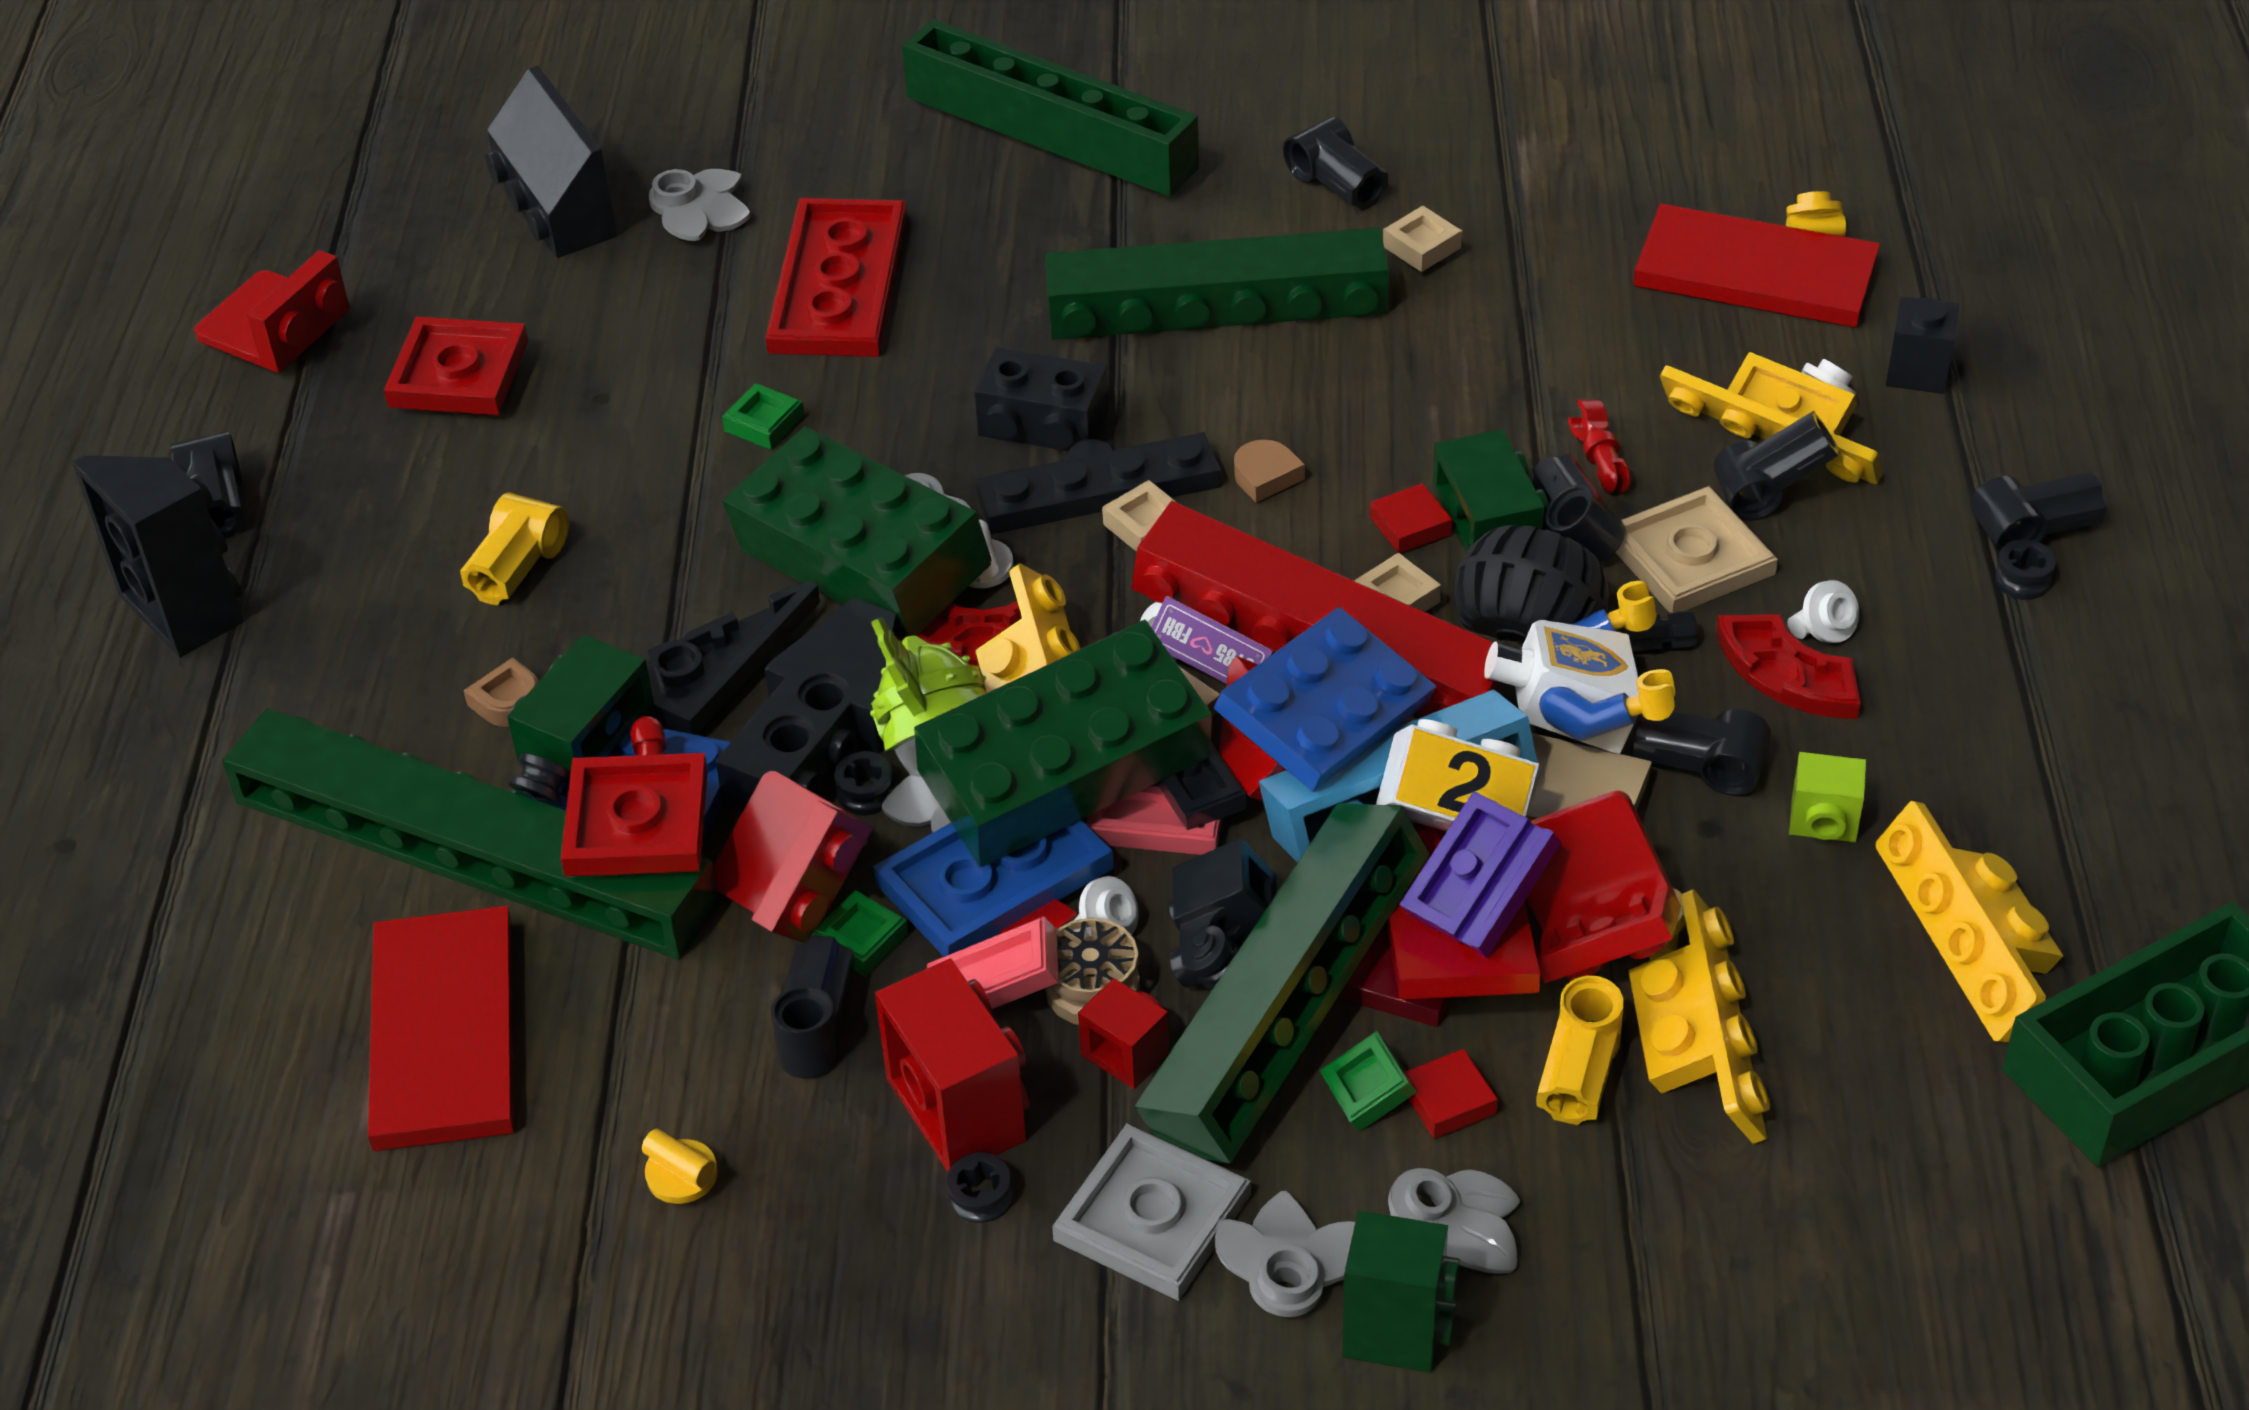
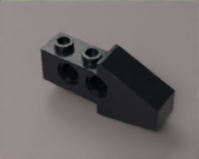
(814, 706)

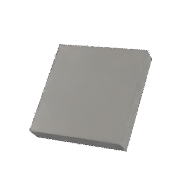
(1151, 1211)

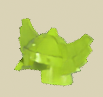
(918, 684)

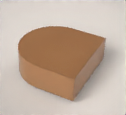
(1266, 468)
(499, 690)

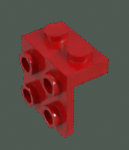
(278, 315)
(789, 856)
(1600, 890)

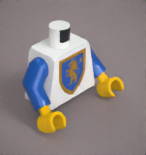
(1585, 675)

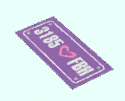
(1203, 640)

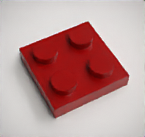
(456, 365)
(635, 814)

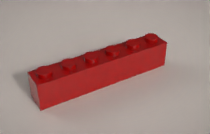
(1280, 595)

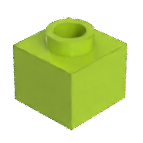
(1827, 797)

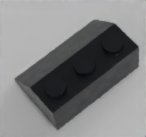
(550, 167)
(162, 546)

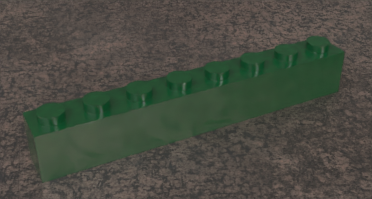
(455, 830)

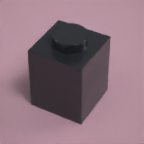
(1922, 344)

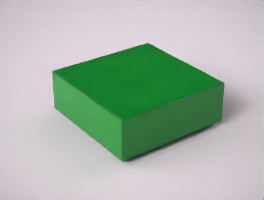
(763, 416)
(866, 929)
(1368, 1081)

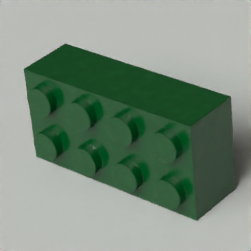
(858, 530)
(1062, 742)
(2141, 1038)

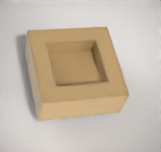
(1422, 238)
(1135, 512)
(1403, 582)

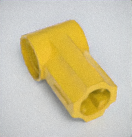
(518, 535)
(1581, 1050)

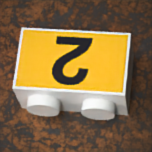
(1436, 774)

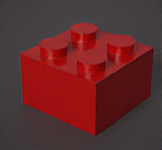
(953, 1063)

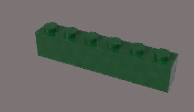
(1052, 107)
(1217, 283)
(1283, 981)

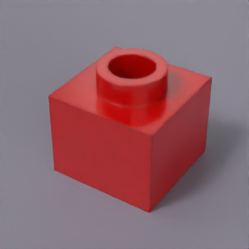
(1124, 1032)

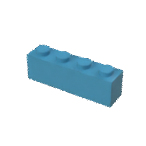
(1298, 813)

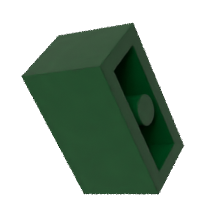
(1485, 486)
(582, 704)
(1398, 1291)

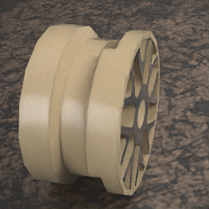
(1106, 954)

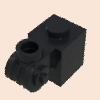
(1215, 908)

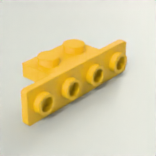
(1770, 398)
(1033, 640)
(1973, 917)
(1694, 1018)

